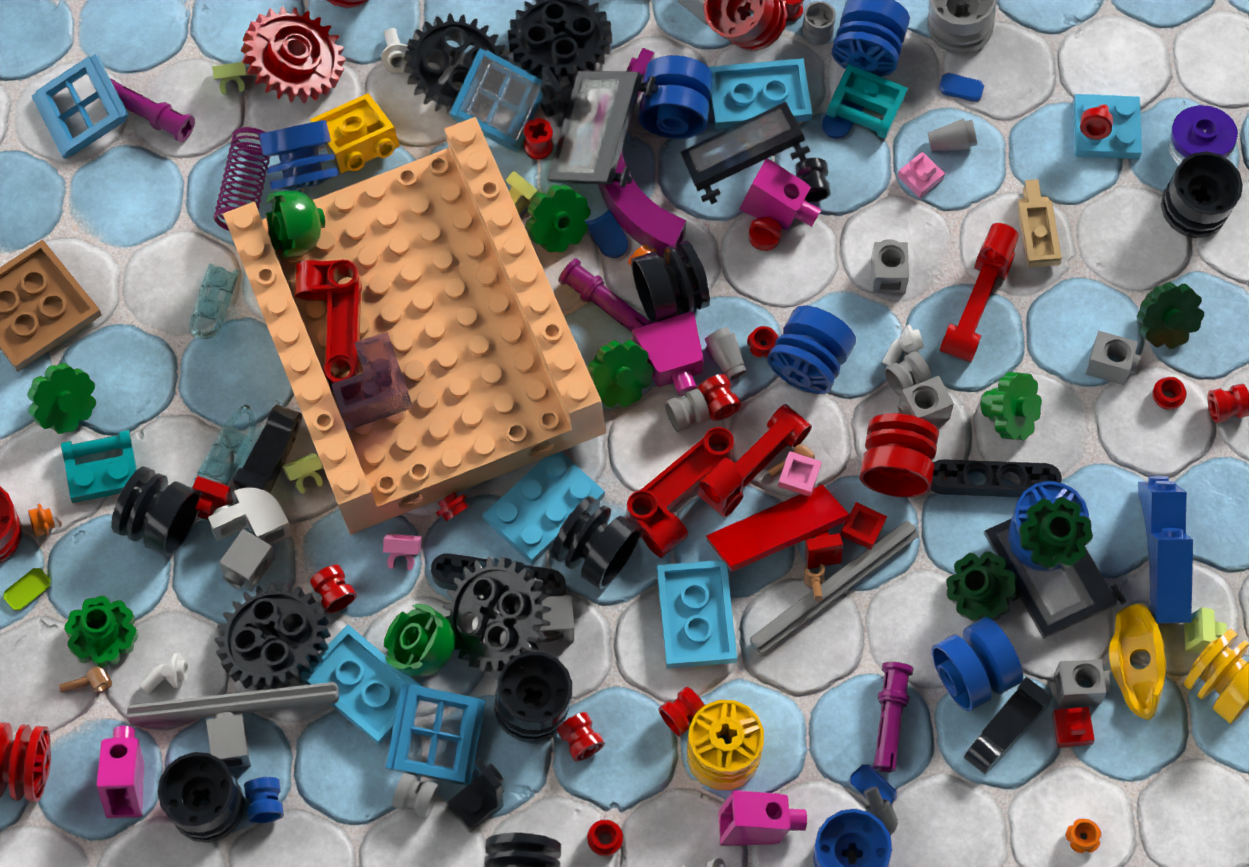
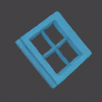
(56, 121)

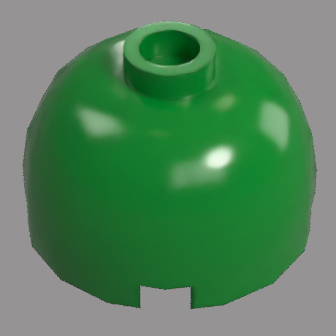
(293, 223)
(419, 641)

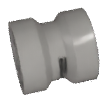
(818, 23)
(907, 373)
(687, 410)
(415, 795)

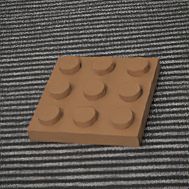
(39, 305)

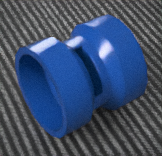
(263, 800)

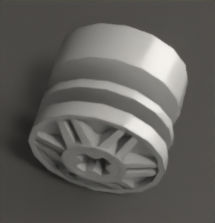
(961, 24)

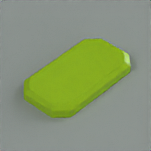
(27, 589)

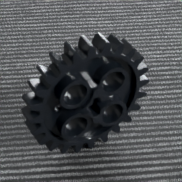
(552, 37)
(431, 47)
(471, 601)
(256, 663)

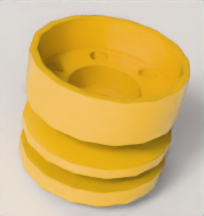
(1225, 673)
(722, 764)

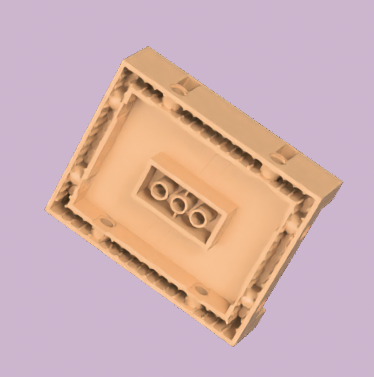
(467, 319)

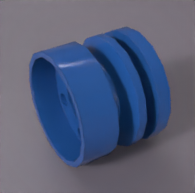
(871, 35)
(298, 155)
(811, 349)
(1047, 490)
(856, 832)

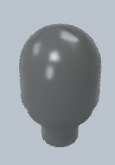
(881, 809)

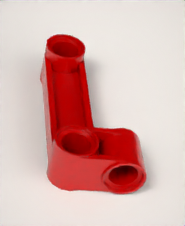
(993, 263)
(319, 282)
(725, 482)
(660, 527)

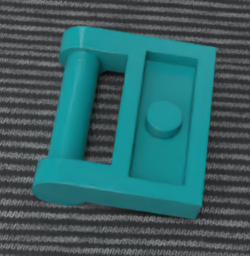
(869, 92)
(98, 477)

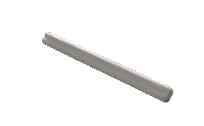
(834, 587)
(236, 702)

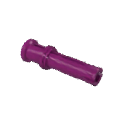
(159, 115)
(593, 289)
(892, 700)

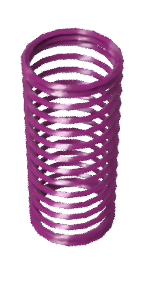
(243, 146)

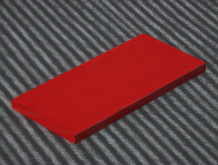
(777, 528)

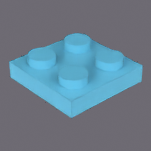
(1125, 137)

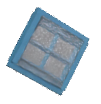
(499, 98)
(435, 734)

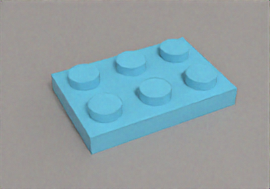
(753, 88)
(539, 505)
(696, 614)
(365, 683)

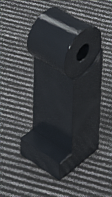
(270, 450)
(1008, 725)

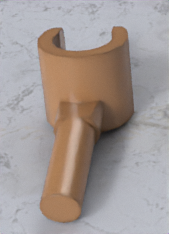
(799, 449)
(815, 581)
(96, 677)

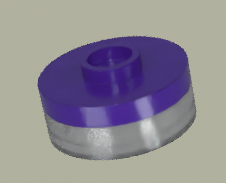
(1202, 130)

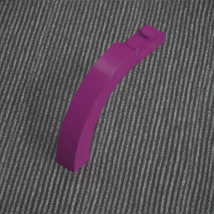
(632, 208)

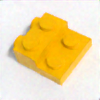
(358, 133)

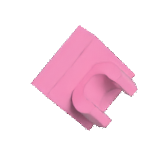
(921, 174)
(799, 474)
(402, 546)

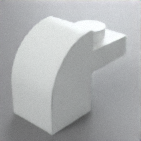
(255, 511)

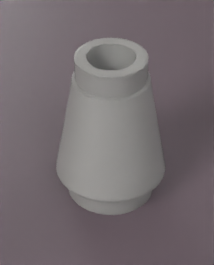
(954, 136)
(725, 351)

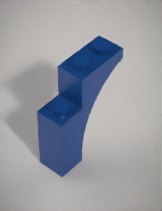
(1168, 549)

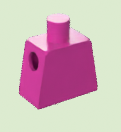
(779, 196)
(672, 351)
(121, 774)
(758, 819)

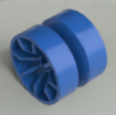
(682, 97)
(977, 664)

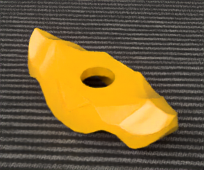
(1133, 633)

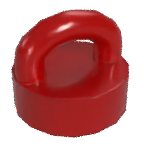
(1096, 122)
(764, 233)

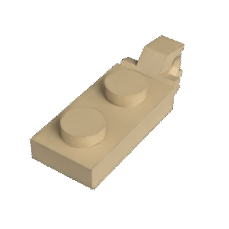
(1038, 227)

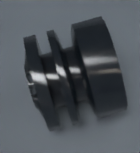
(1204, 179)
(678, 280)
(155, 511)
(590, 538)
(535, 678)
(187, 783)
(522, 850)

